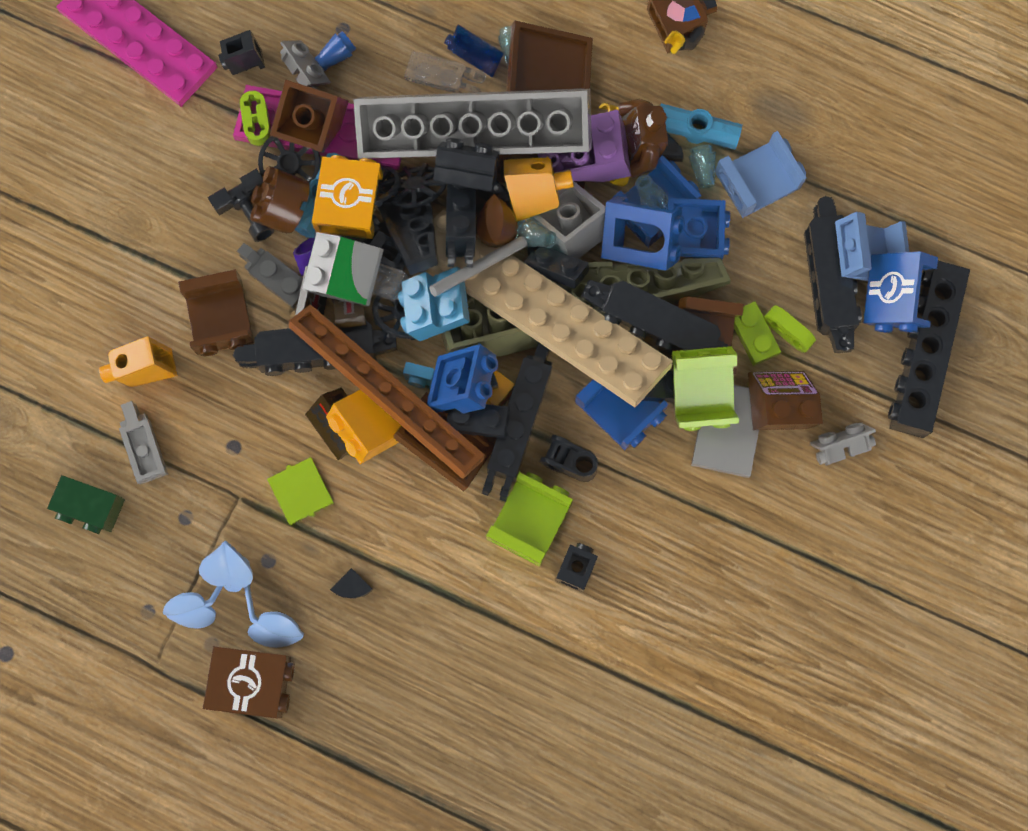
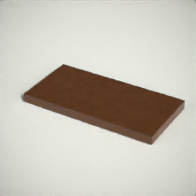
(546, 61)

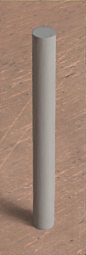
(478, 266)

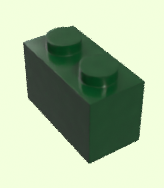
(85, 503)

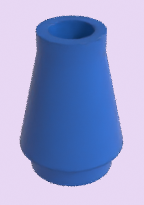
(335, 51)

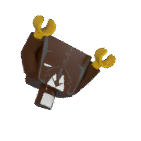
(644, 134)

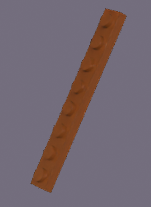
(386, 391)

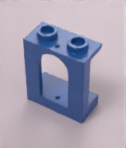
(669, 221)

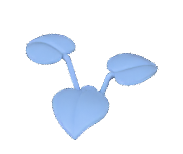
(232, 571)

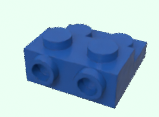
(703, 227)
(462, 380)

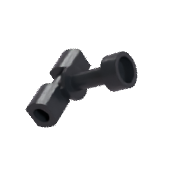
(240, 199)

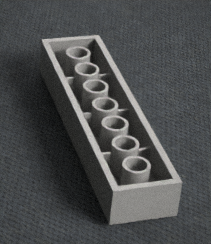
(506, 120)

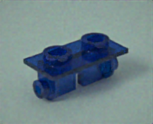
(474, 50)

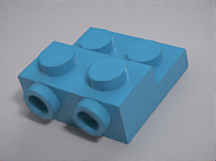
(429, 314)

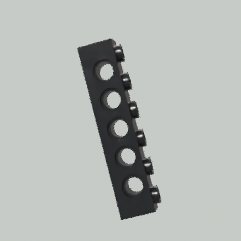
(920, 421)

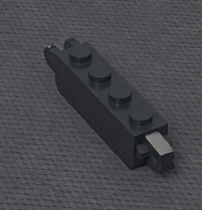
(460, 224)
(831, 293)
(652, 317)
(285, 350)
(524, 409)

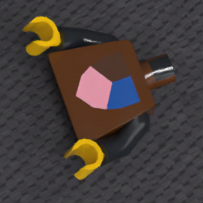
(680, 22)

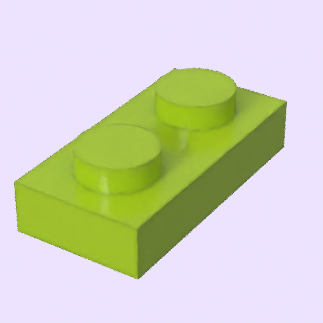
(755, 335)

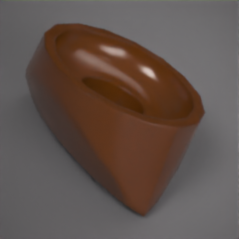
(496, 223)

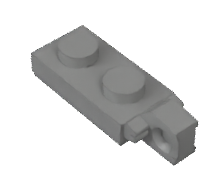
(141, 445)

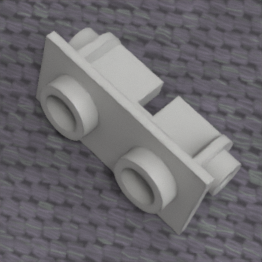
(298, 58)
(855, 438)

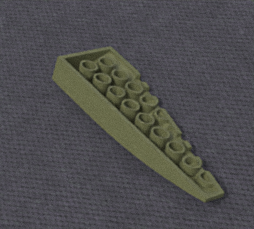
(682, 280)

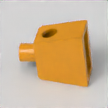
(534, 185)
(139, 363)

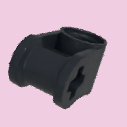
(568, 458)

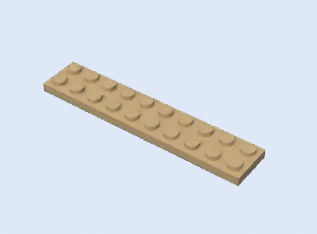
(561, 322)

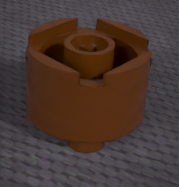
(279, 200)

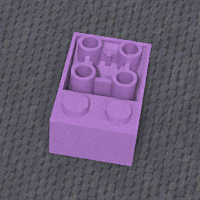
(608, 155)

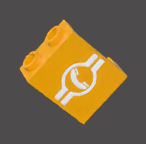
(346, 196)

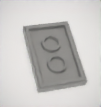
(730, 448)

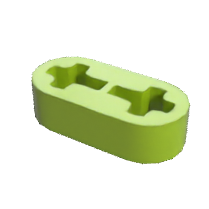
(249, 118)
(789, 329)

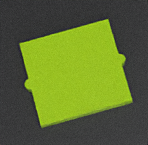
(300, 491)

